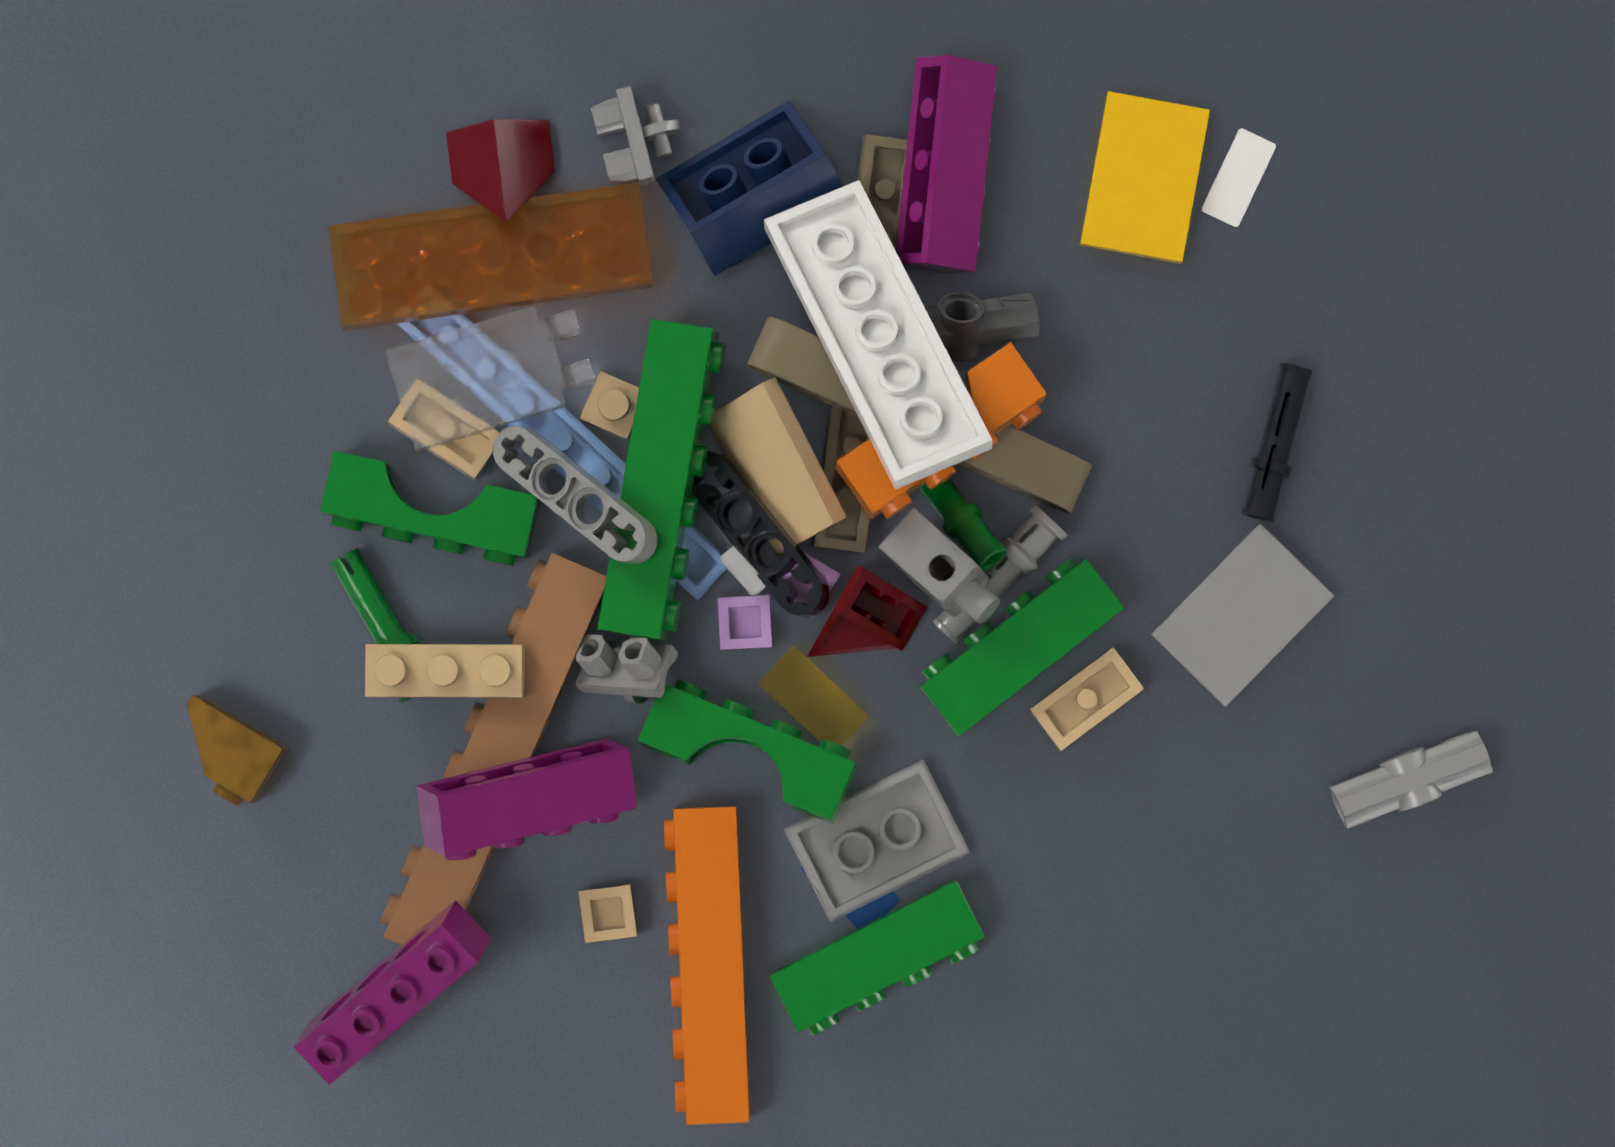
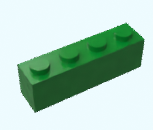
(1021, 646)
(877, 956)

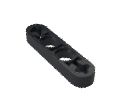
(758, 531)

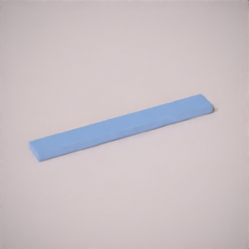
(594, 457)

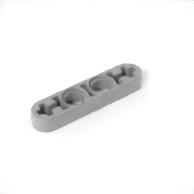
(572, 497)

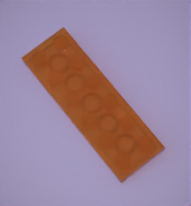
(478, 262)

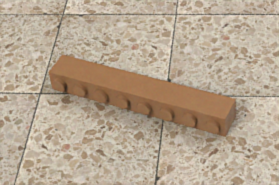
(505, 730)

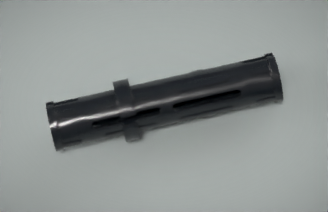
(1262, 502)

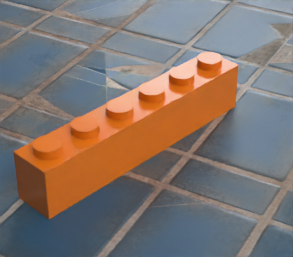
(710, 965)

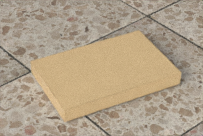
(777, 461)

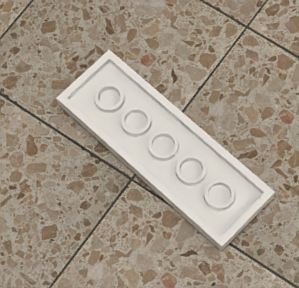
(877, 335)

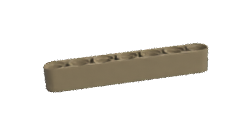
(1015, 462)

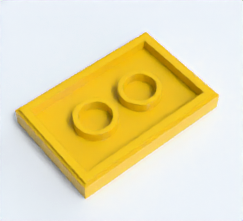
(1144, 177)

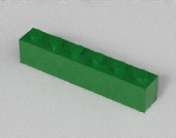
(661, 474)

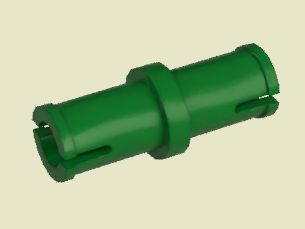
(964, 523)

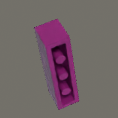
(946, 164)
(526, 799)

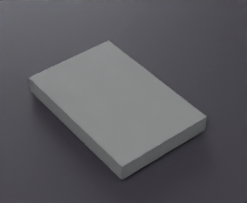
(1242, 615)
(877, 841)

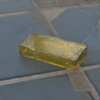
(813, 698)

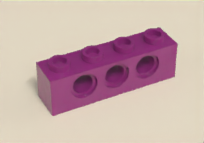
(392, 992)

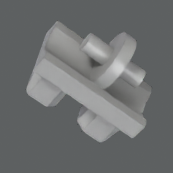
(620, 115)
(624, 668)

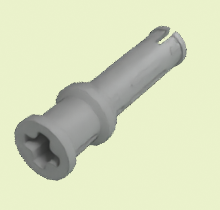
(1022, 553)

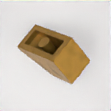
(233, 752)

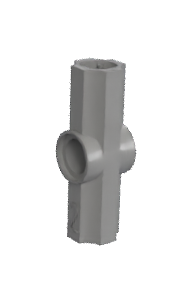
(1411, 779)

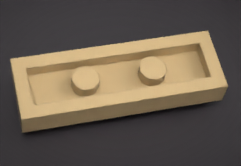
(444, 670)

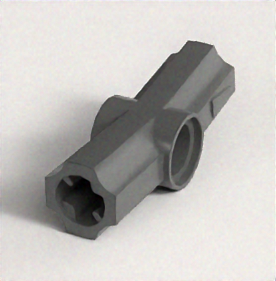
(968, 322)

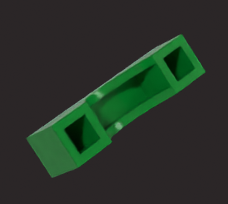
(364, 492)
(688, 726)

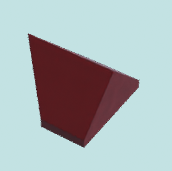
(501, 161)
(868, 618)

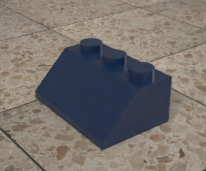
(745, 179)

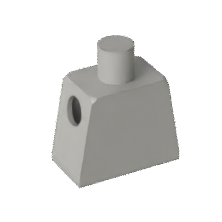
(930, 558)

